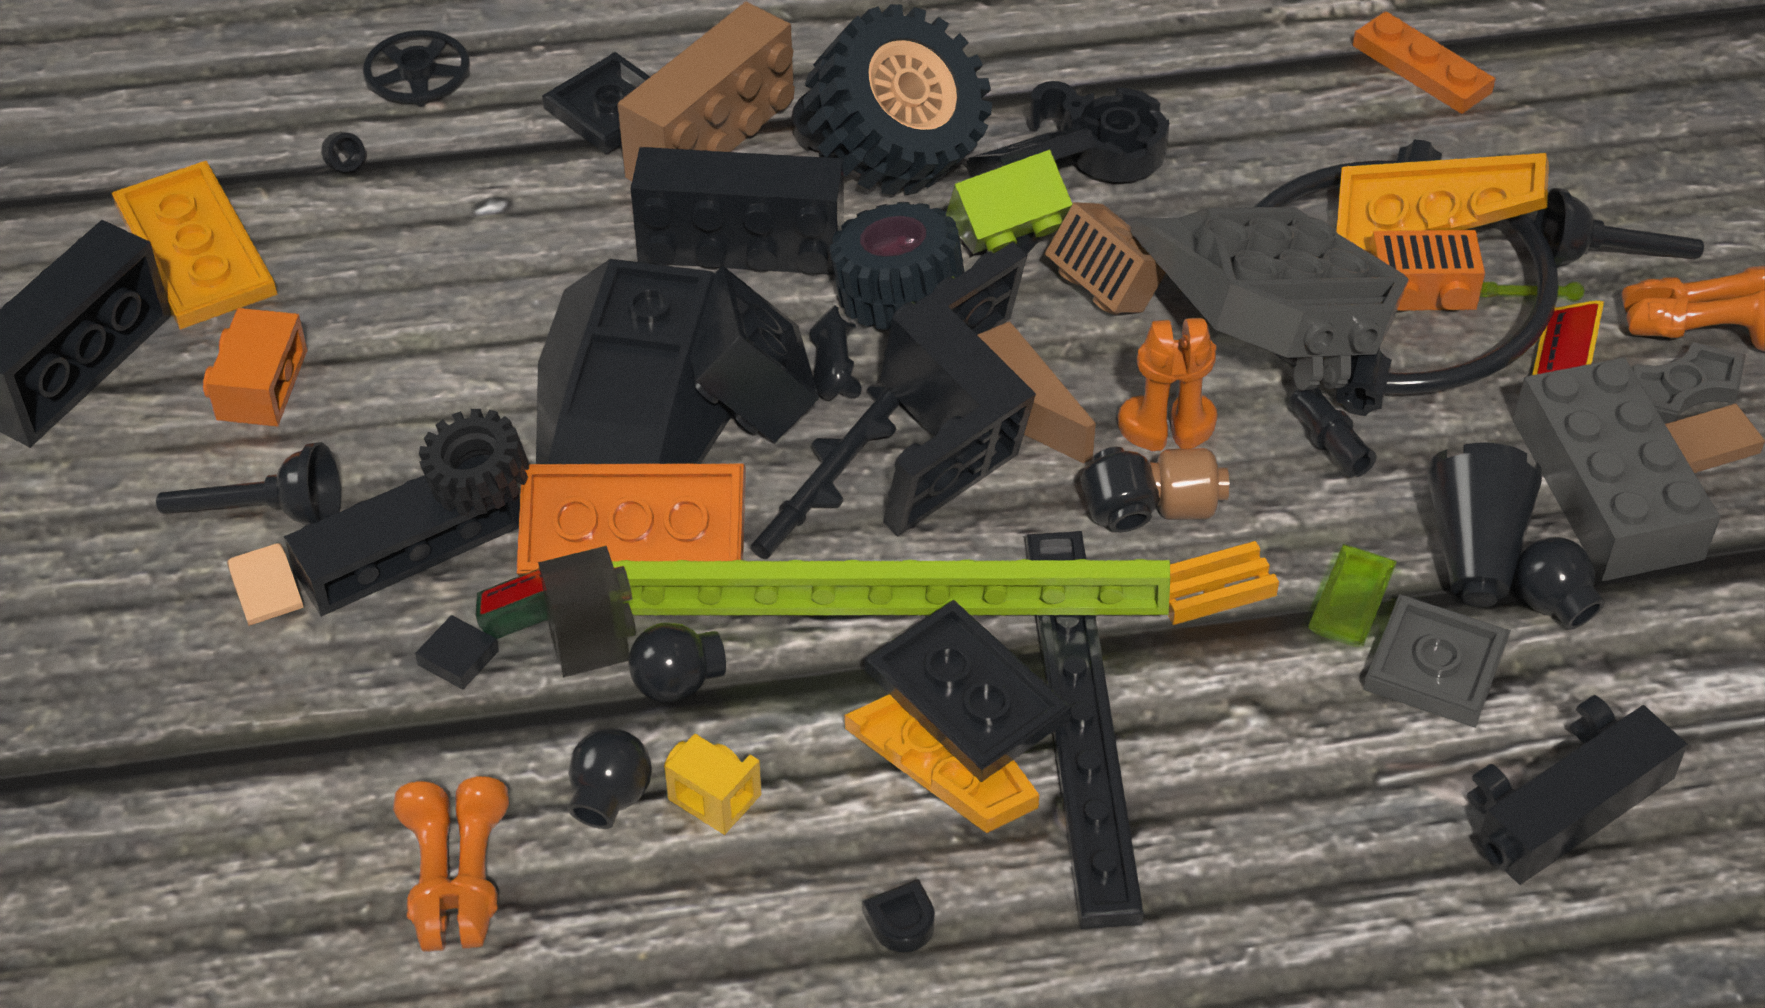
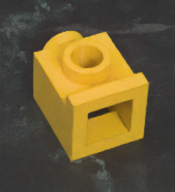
(712, 782)

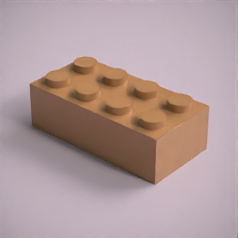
(713, 89)

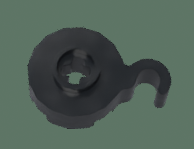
(1125, 127)

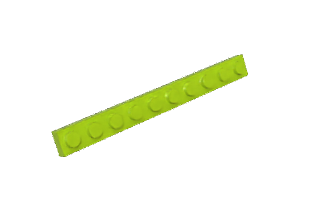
(898, 587)

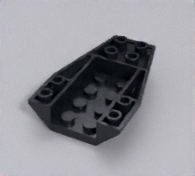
(622, 371)

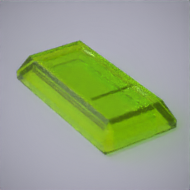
(1352, 596)

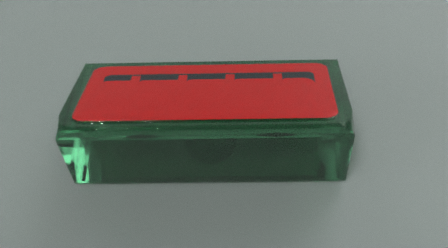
(511, 605)

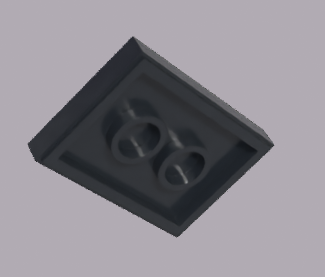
(968, 690)

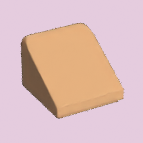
(264, 583)

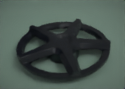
(416, 66)

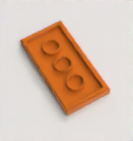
(633, 511)

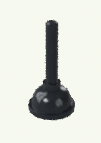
(1573, 231)
(304, 488)

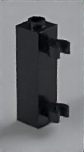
(1578, 794)

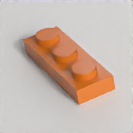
(1424, 62)

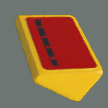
(1569, 337)

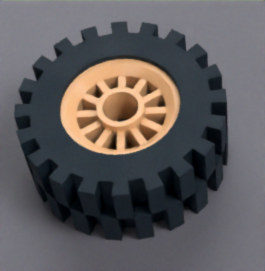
(897, 99)

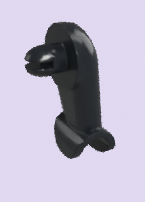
(832, 362)

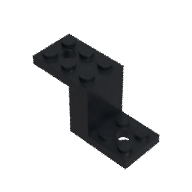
(955, 387)

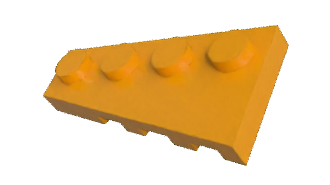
(1439, 194)

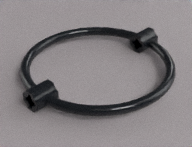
(1371, 373)

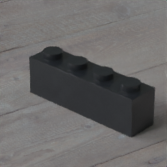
(389, 541)

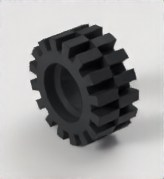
(482, 483)

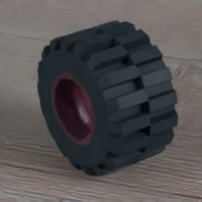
(893, 259)

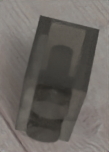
(587, 610)

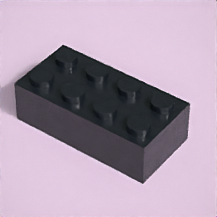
(736, 209)
(76, 327)

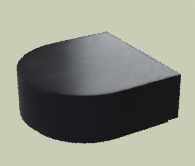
(901, 917)

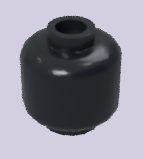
(1120, 489)

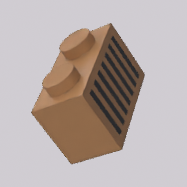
(1105, 258)

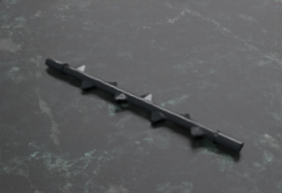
(836, 456)

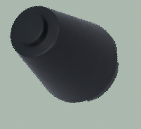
(1483, 516)

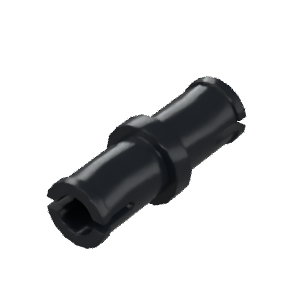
(1333, 431)

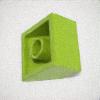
(1010, 203)

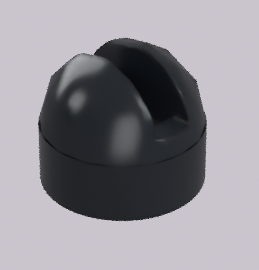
(349, 146)

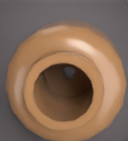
(1189, 483)

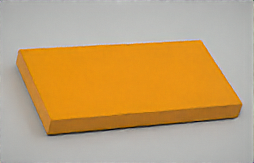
(196, 242)

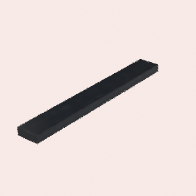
(1087, 757)

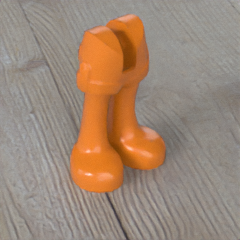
(1672, 307)
(1162, 362)
(427, 813)

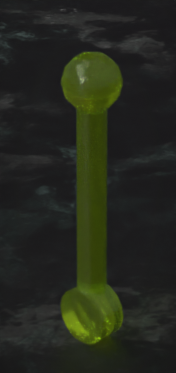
(1572, 291)

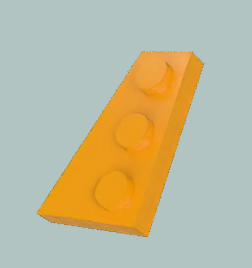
(911, 748)

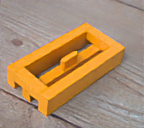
(1211, 573)

